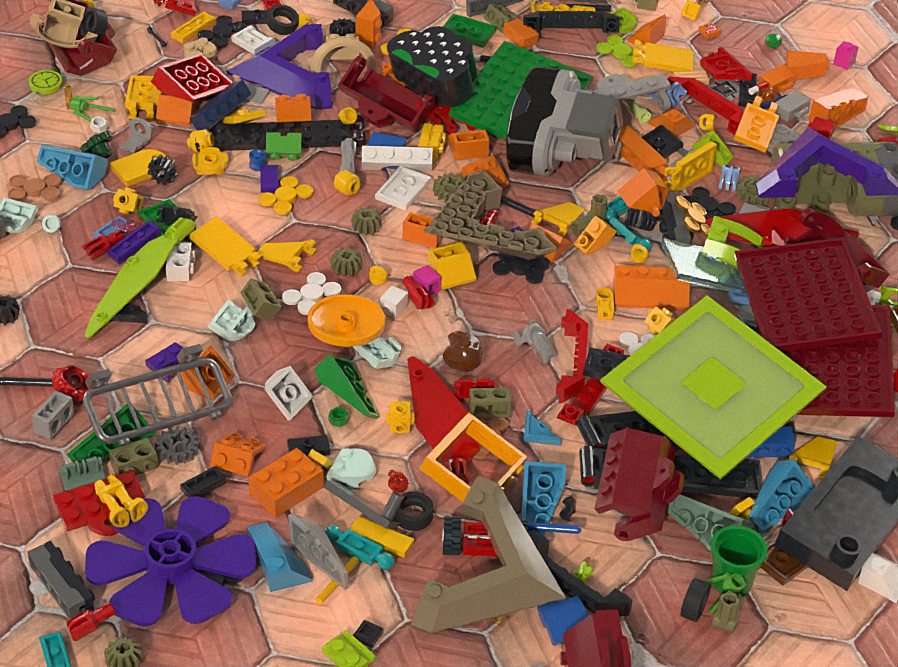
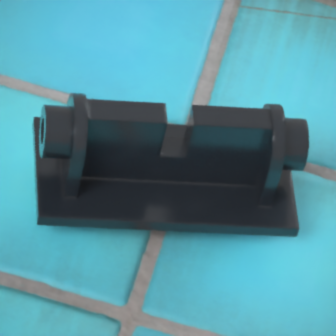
(169, 215)

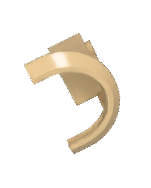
(61, 24)
(342, 48)

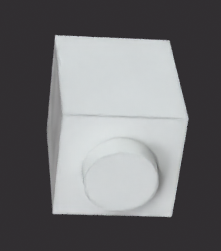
(394, 302)

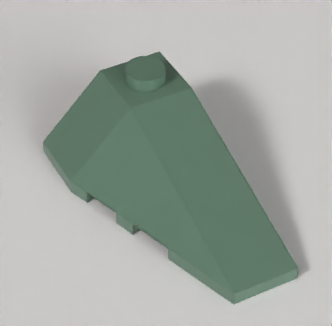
(703, 519)

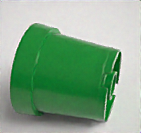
(739, 552)

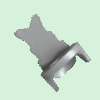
(138, 137)
(536, 337)

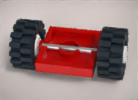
(474, 538)

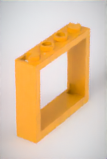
(486, 438)

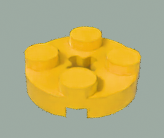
(216, 166)

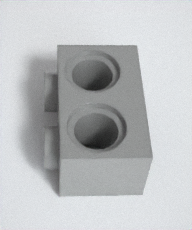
(52, 415)

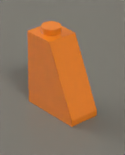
(807, 64)

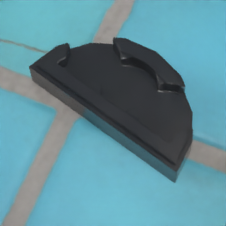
(131, 313)

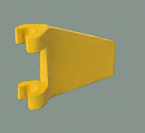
(560, 215)
(287, 252)
(817, 454)

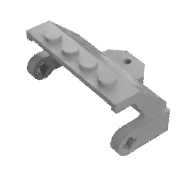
(623, 88)

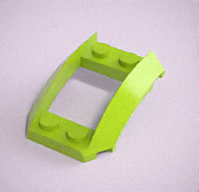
(717, 236)

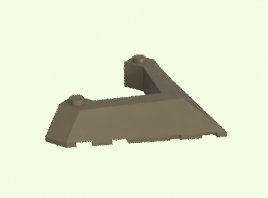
(461, 221)
(517, 585)

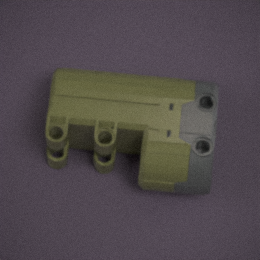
(826, 186)

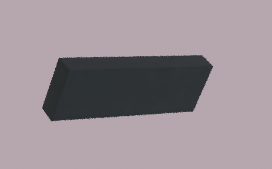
(744, 86)

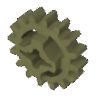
(447, 186)
(748, 192)

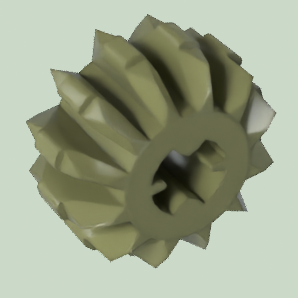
(366, 221)
(346, 262)
(123, 653)

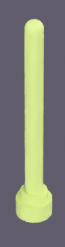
(642, 114)

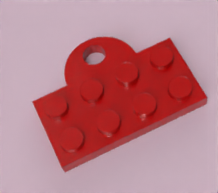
(84, 507)

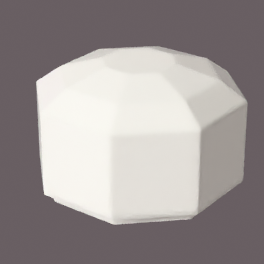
(98, 124)

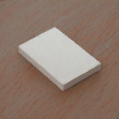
(403, 188)

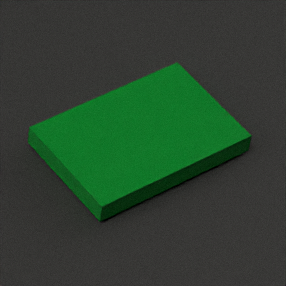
(474, 31)

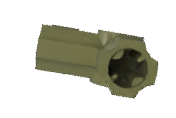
(598, 208)
(727, 611)

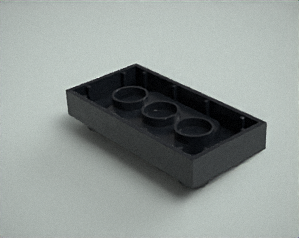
(845, 515)

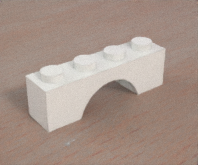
(382, 156)

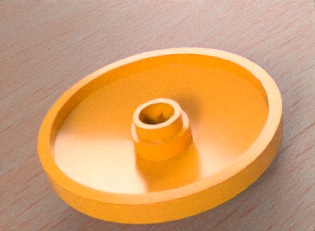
(346, 320)

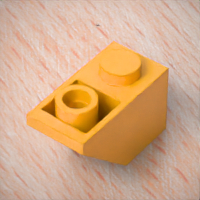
(595, 236)

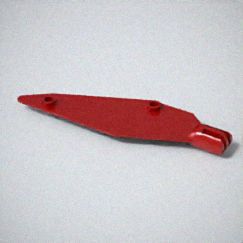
(783, 221)
(437, 414)

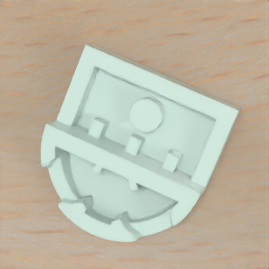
(17, 215)
(232, 322)
(380, 352)
(352, 467)

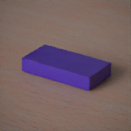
(269, 178)

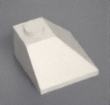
(287, 391)
(880, 576)

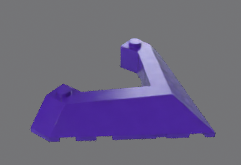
(276, 72)
(813, 149)

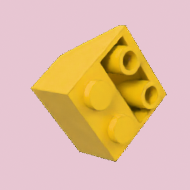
(452, 264)

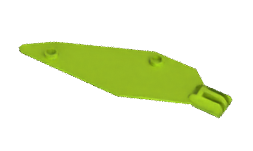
(137, 273)

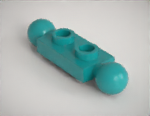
(630, 235)
(360, 547)

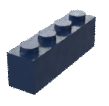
(220, 105)

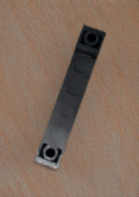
(573, 19)
(575, 587)

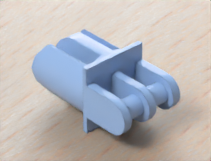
(729, 175)

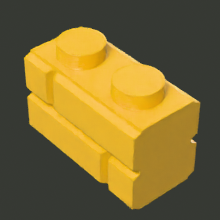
(434, 138)

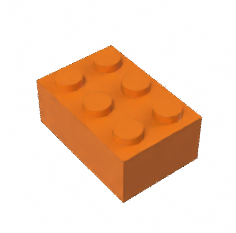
(286, 482)

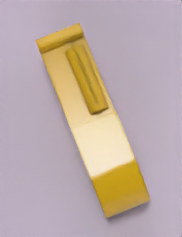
(605, 306)

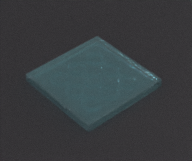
(701, 269)

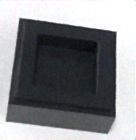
(368, 633)

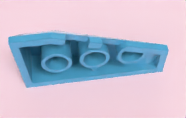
(74, 167)
(782, 490)
(541, 491)
(277, 559)

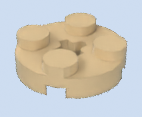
(202, 46)

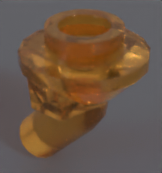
(768, 94)

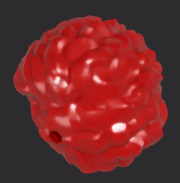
(63, 379)

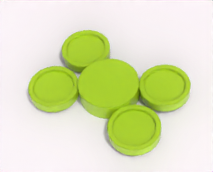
(618, 49)

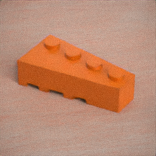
(839, 106)

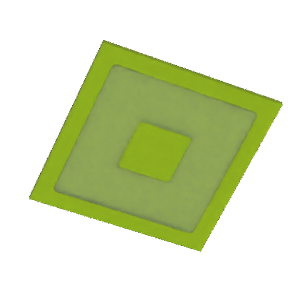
(713, 386)

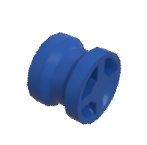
(257, 159)

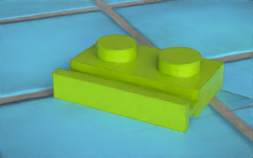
(348, 651)

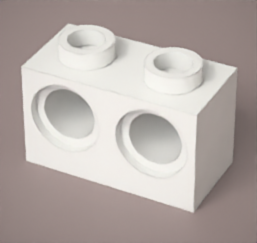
(179, 262)

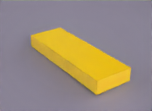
(192, 27)
(387, 538)

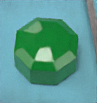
(773, 40)
(338, 417)

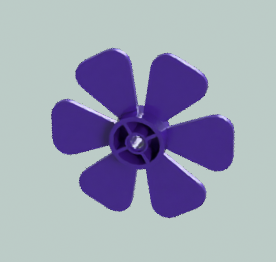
(172, 559)

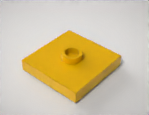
(244, 115)

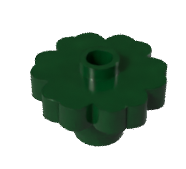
(98, 144)

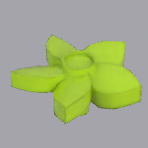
(584, 571)

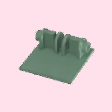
(81, 473)

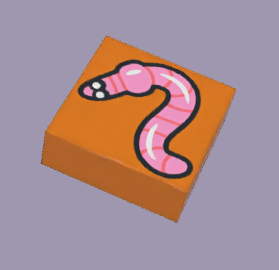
(709, 30)

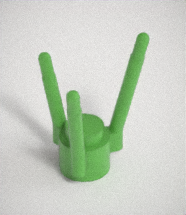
(80, 104)
(732, 583)

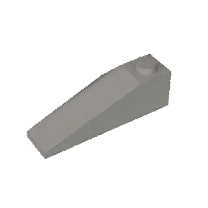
(315, 546)

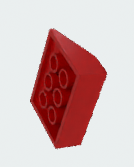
(190, 78)

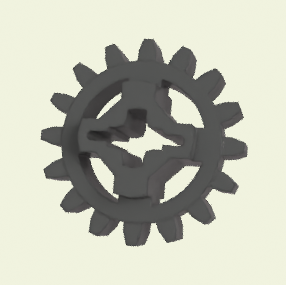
(177, 445)

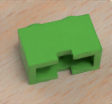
(283, 146)

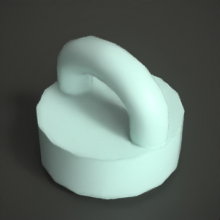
(51, 223)

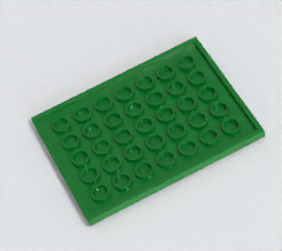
(499, 85)

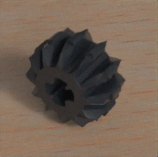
(342, 27)
(162, 169)
(639, 219)
(8, 309)

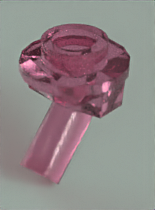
(129, 227)

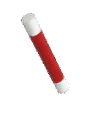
(757, 88)

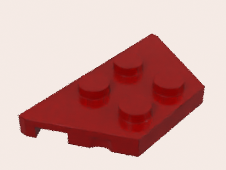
(724, 66)

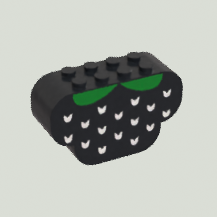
(435, 64)

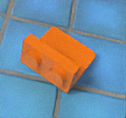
(490, 166)
(236, 453)

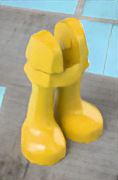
(119, 516)

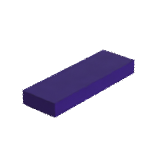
(134, 242)

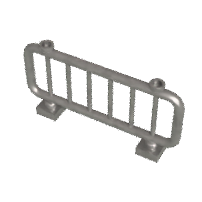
(190, 357)

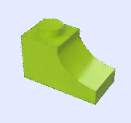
(722, 154)

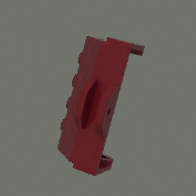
(89, 54)
(384, 100)
(824, 227)
(638, 481)
(596, 642)

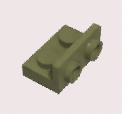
(498, 15)

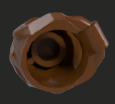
(464, 352)

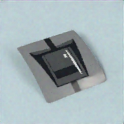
(725, 88)

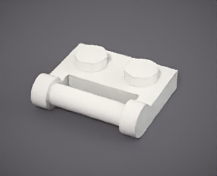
(252, 40)

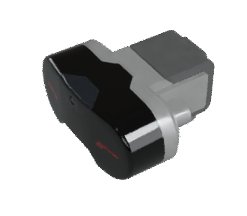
(560, 122)

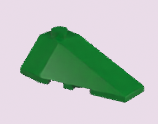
(343, 379)
(93, 446)

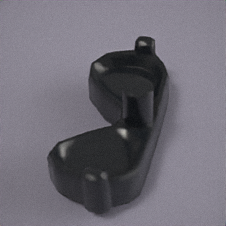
(567, 512)

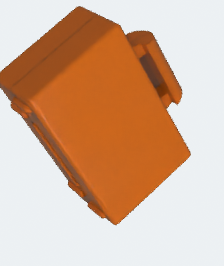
(520, 34)
(779, 78)

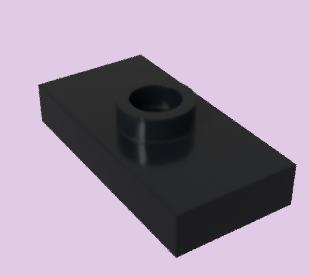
(254, 16)
(305, 445)
(203, 483)

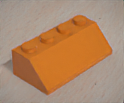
(649, 288)

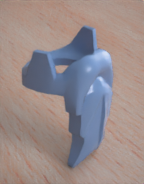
(674, 97)

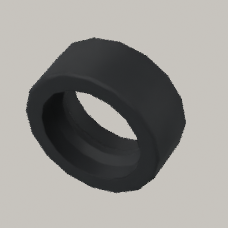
(94, 21)
(282, 28)
(415, 523)
(695, 599)

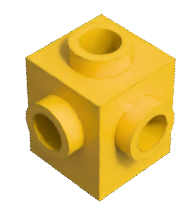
(127, 201)
(659, 319)
(399, 417)

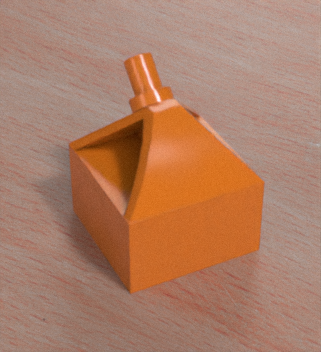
(645, 192)

